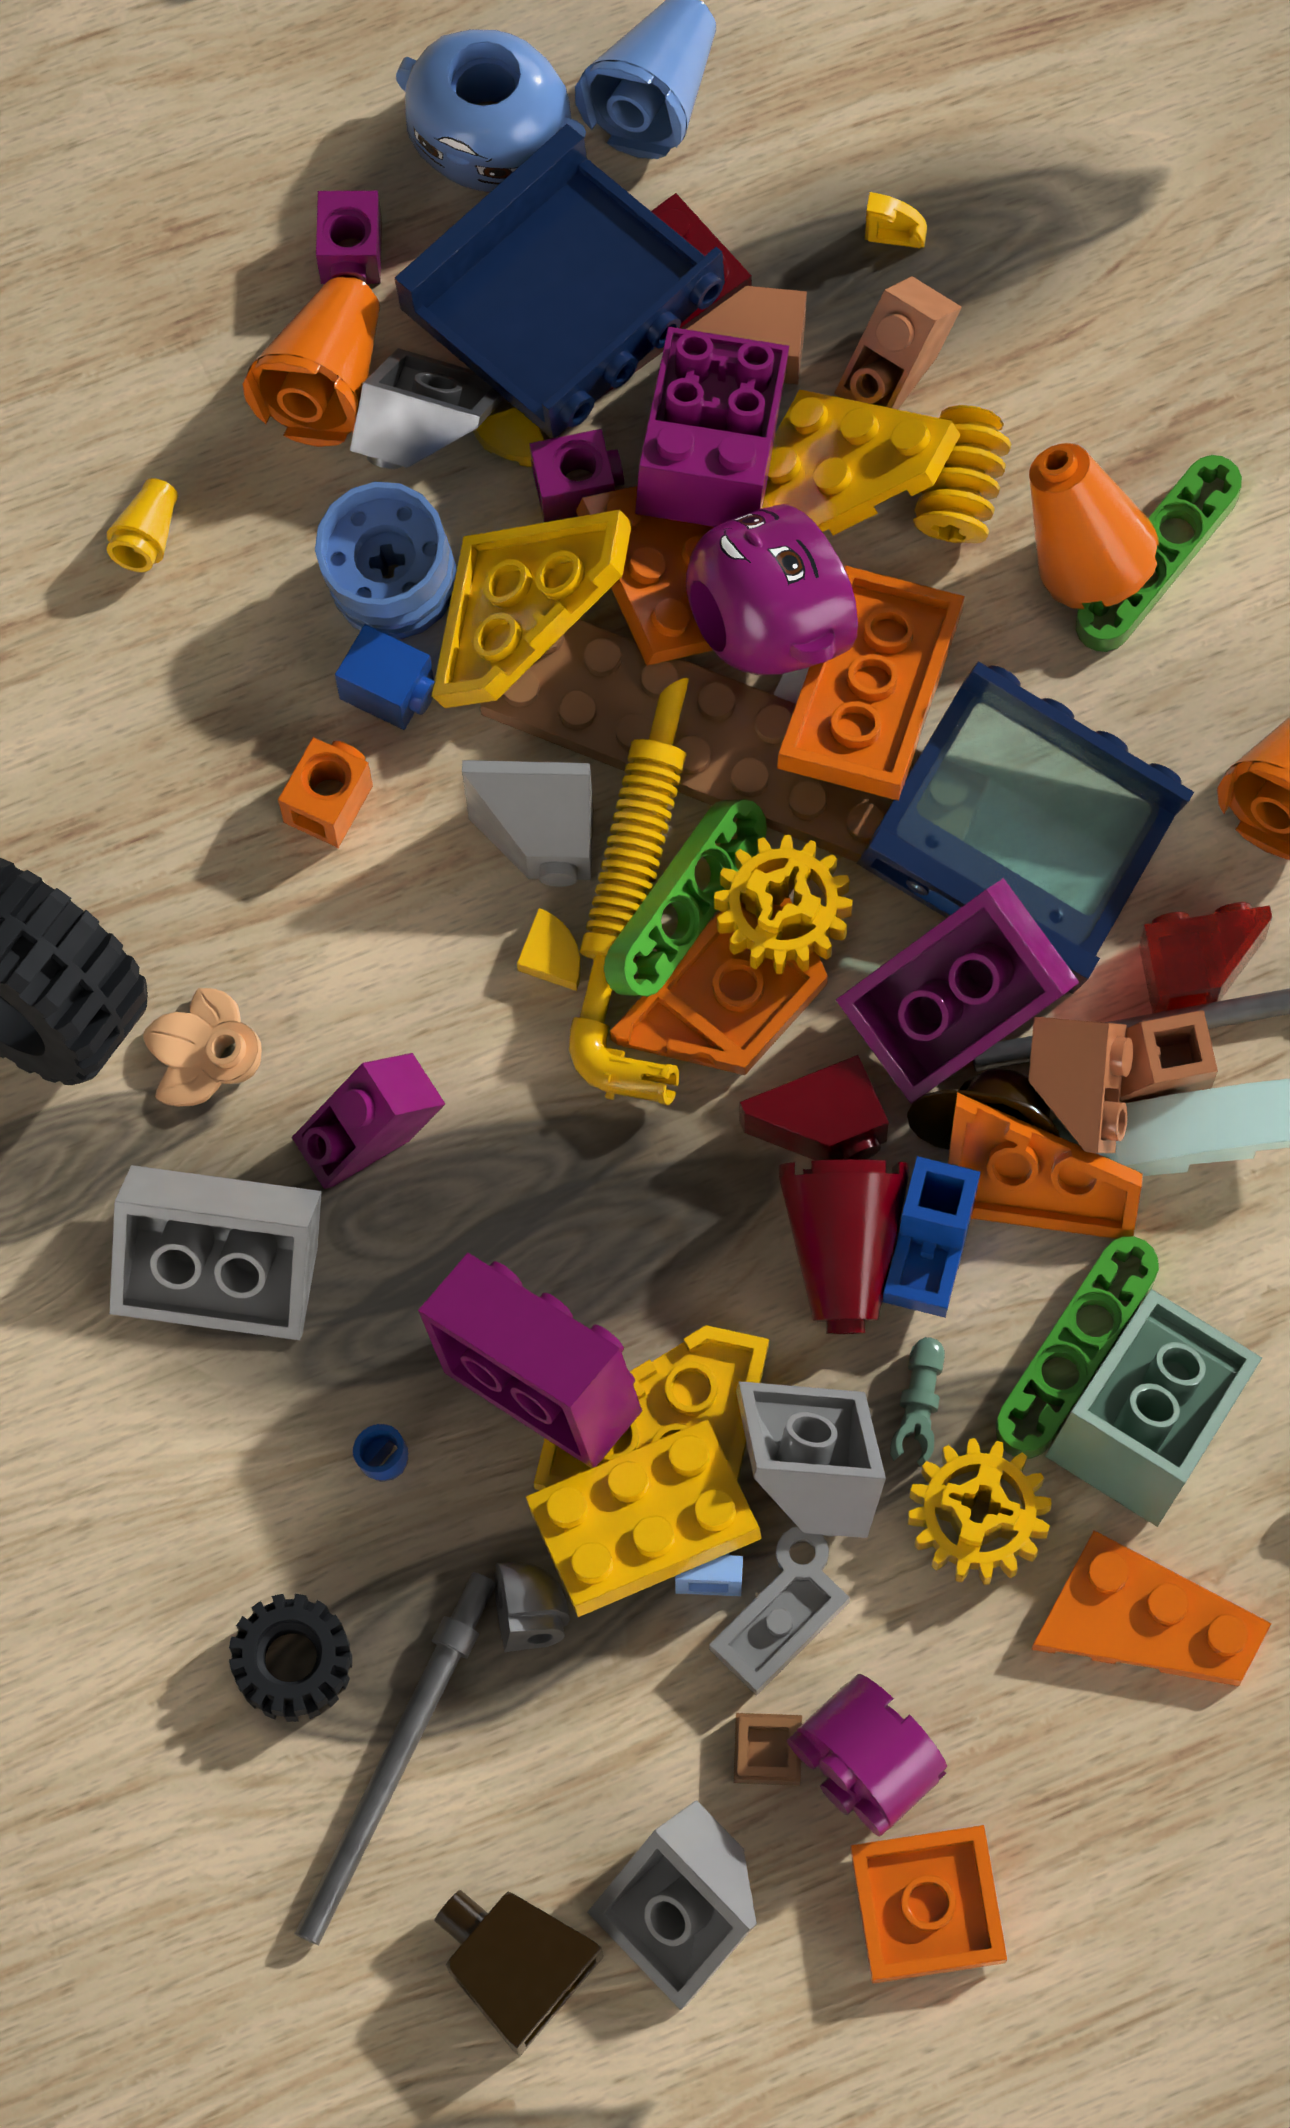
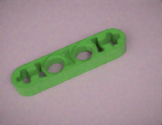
(1170, 557)
(680, 890)
(1081, 1349)

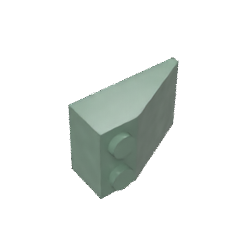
(1153, 1407)

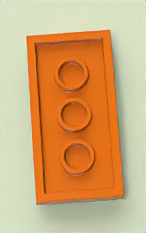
(869, 705)

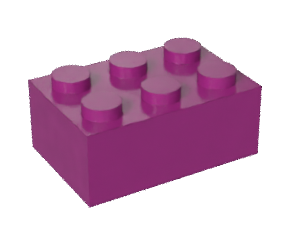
(957, 990)
(532, 1358)

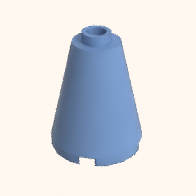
(649, 80)

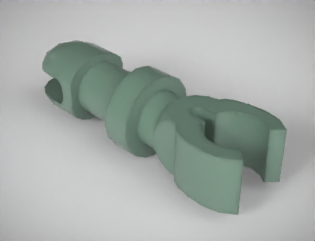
(919, 1400)

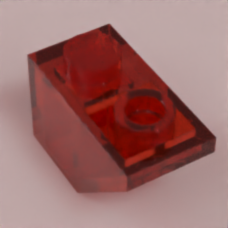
(1201, 956)

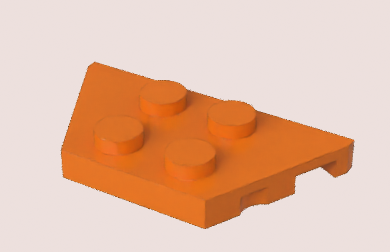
(720, 1007)

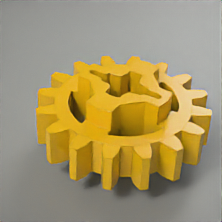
(763, 890)
(955, 1502)

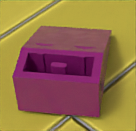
(710, 427)

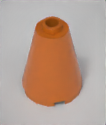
(318, 365)
(1087, 530)
(1260, 793)

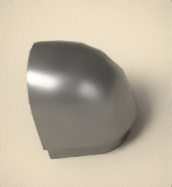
(529, 1606)

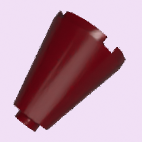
(844, 1235)

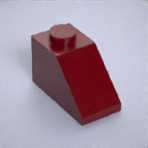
(820, 1114)

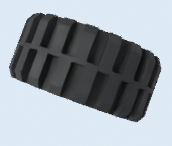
(62, 982)

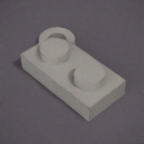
(781, 1616)

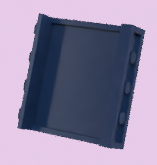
(557, 285)

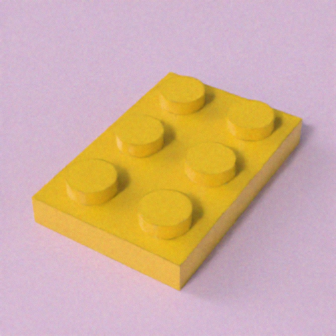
(643, 1518)

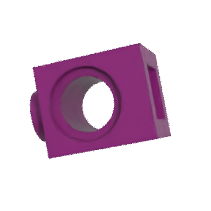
(343, 217)
(557, 457)

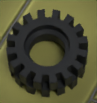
(283, 1618)

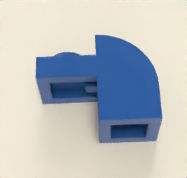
(931, 1236)

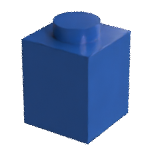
(386, 677)

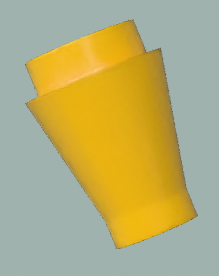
(143, 527)

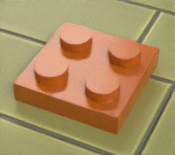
(928, 1904)

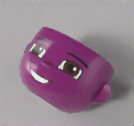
(771, 592)

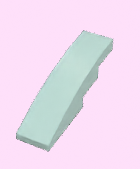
(1202, 1127)

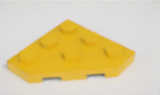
(849, 455)
(519, 596)
(677, 1392)

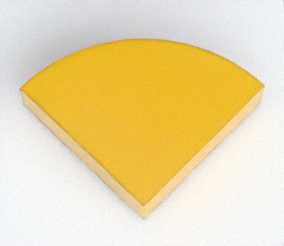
(894, 222)
(509, 435)
(551, 952)

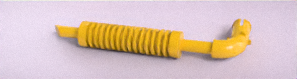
(624, 887)

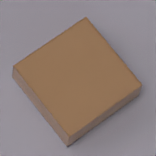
(763, 1749)

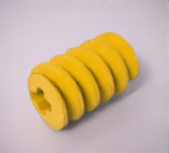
(959, 497)

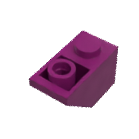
(368, 1118)

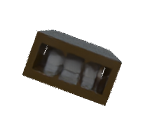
(515, 1963)

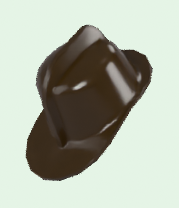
(1000, 1088)

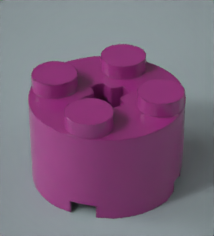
(869, 1754)

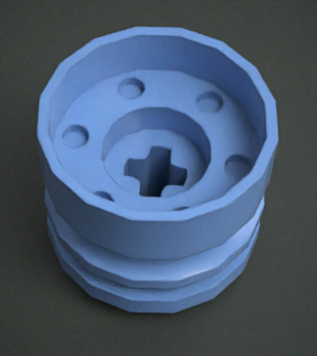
(378, 529)

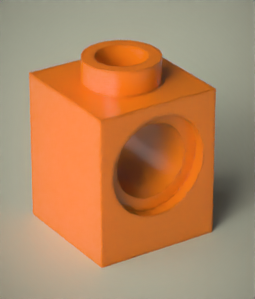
(331, 815)

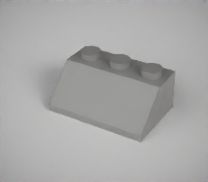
(214, 1252)

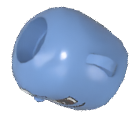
(478, 142)

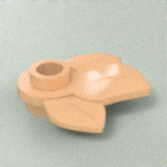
(194, 1046)

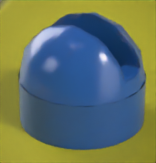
(374, 1446)

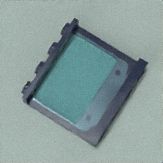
(1031, 800)

